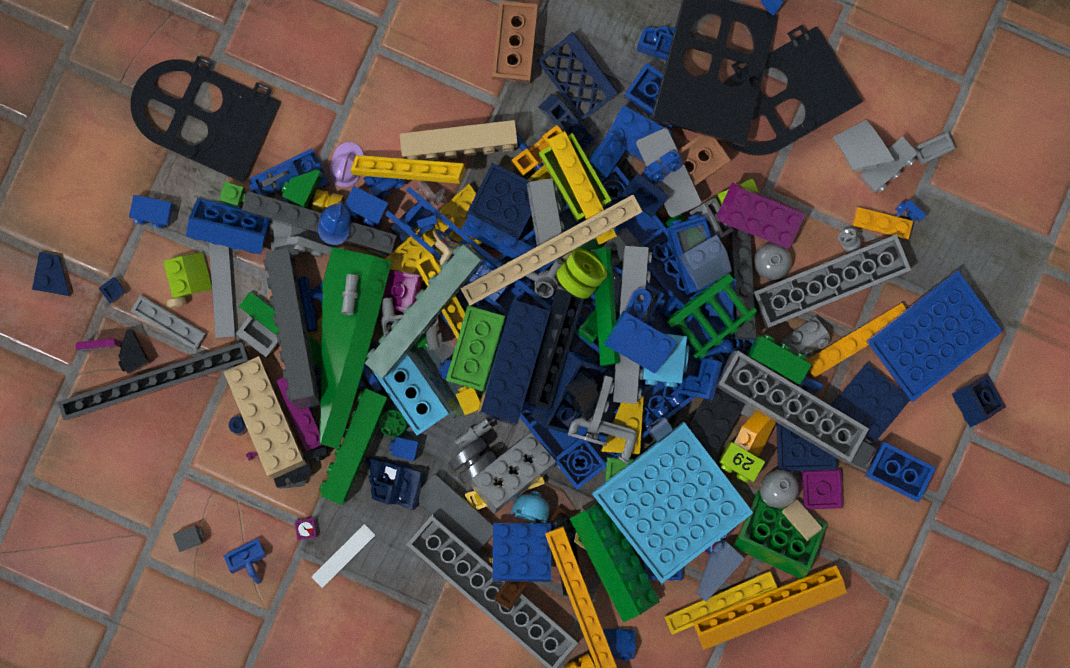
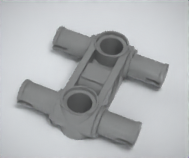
(390, 317)

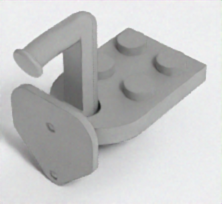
(595, 424)

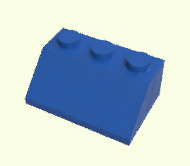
(640, 342)

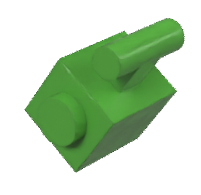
(232, 194)

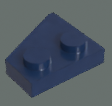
(50, 275)

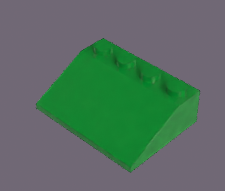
(776, 541)

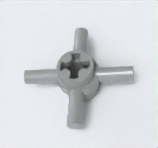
(546, 281)

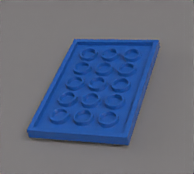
(934, 336)

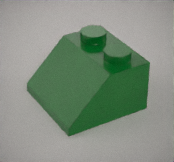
(302, 188)

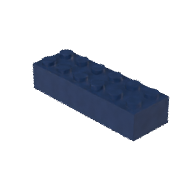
(513, 362)

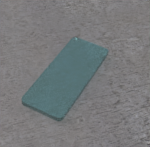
(435, 382)

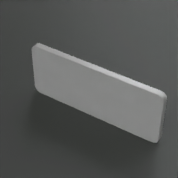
(676, 184)

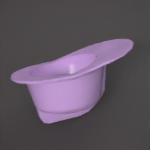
(342, 163)

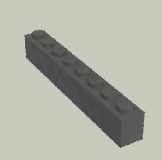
(309, 220)

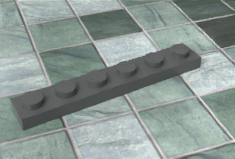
(742, 271)

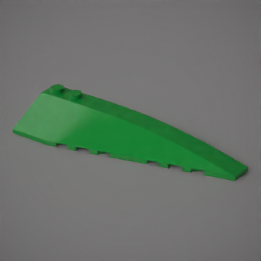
(346, 337)

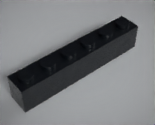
(554, 348)

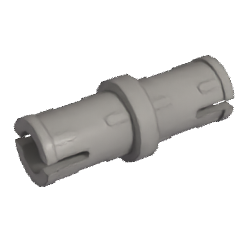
(349, 294)
(473, 433)

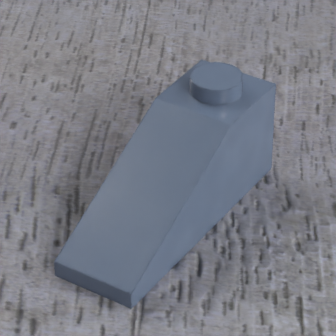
(719, 567)

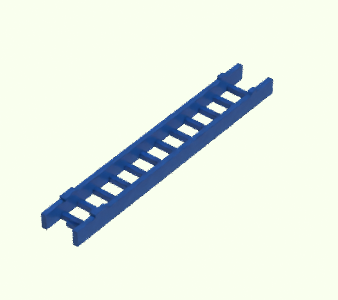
(417, 237)

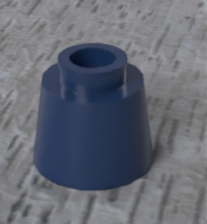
(237, 425)

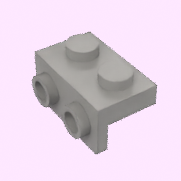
(307, 241)
(809, 338)

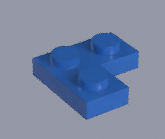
(706, 382)

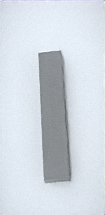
(222, 291)

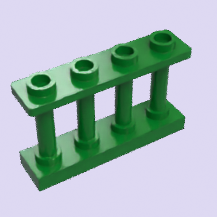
(693, 308)

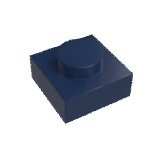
(112, 290)

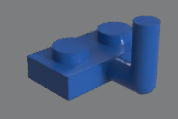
(245, 557)

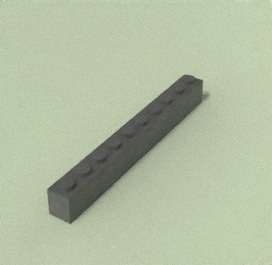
(153, 381)

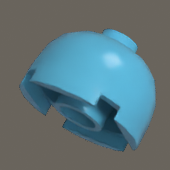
(531, 507)

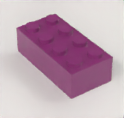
(760, 215)

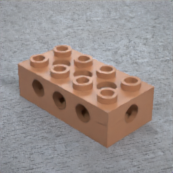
(505, 33)
(703, 169)

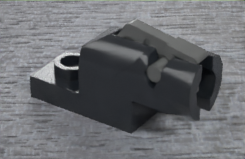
(298, 477)

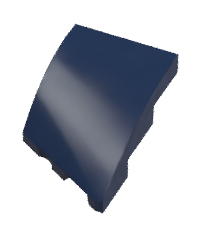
(394, 483)

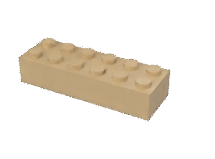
(459, 140)
(265, 418)

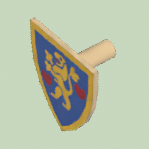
(446, 244)

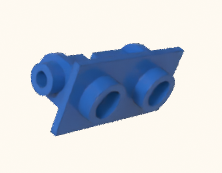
(656, 172)

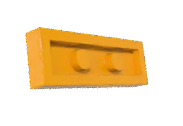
(882, 223)

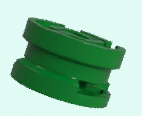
(392, 423)

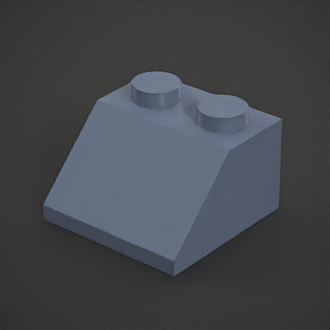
(706, 262)

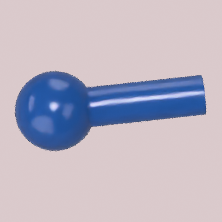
(725, 348)

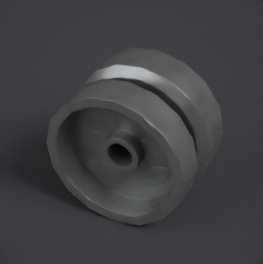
(472, 460)

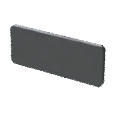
(455, 512)

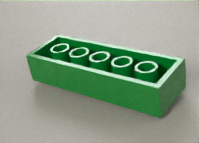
(354, 446)
(615, 562)

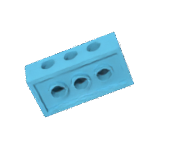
(407, 405)

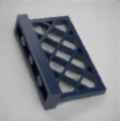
(593, 71)

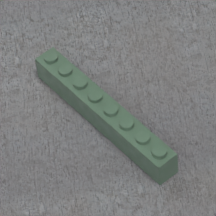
(424, 310)

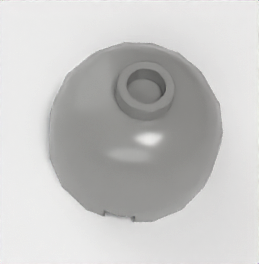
(772, 261)
(779, 489)

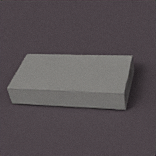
(934, 148)

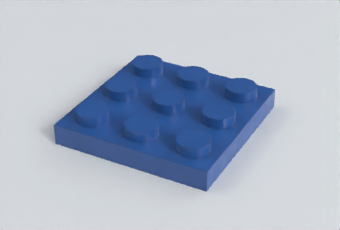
(521, 552)

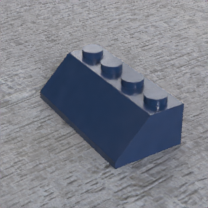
(562, 411)

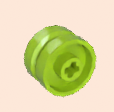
(581, 273)

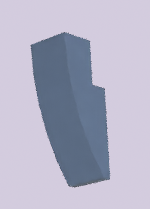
(659, 429)

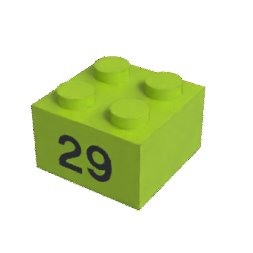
(741, 462)

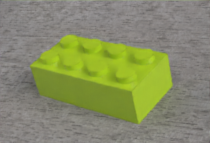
(555, 171)

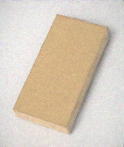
(802, 520)

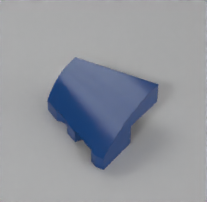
(656, 41)

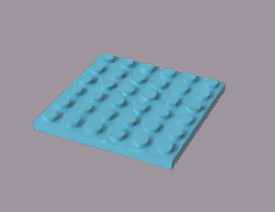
(672, 502)

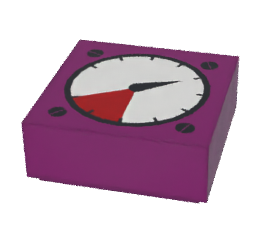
(305, 529)

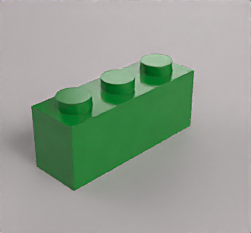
(779, 358)

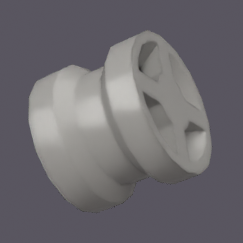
(849, 240)

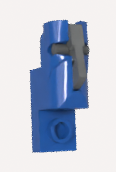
(276, 178)

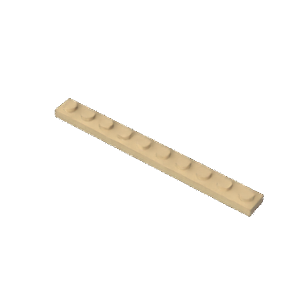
(551, 250)

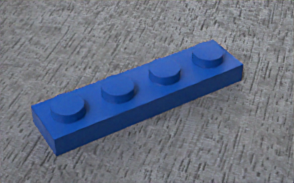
(494, 237)

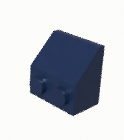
(978, 400)

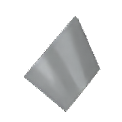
(862, 147)

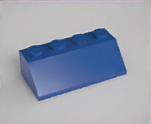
(237, 228)

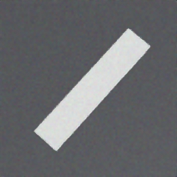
(343, 555)

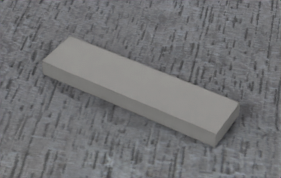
(168, 322)

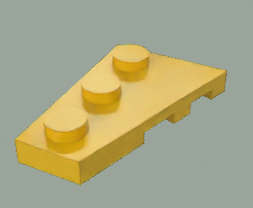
(630, 417)

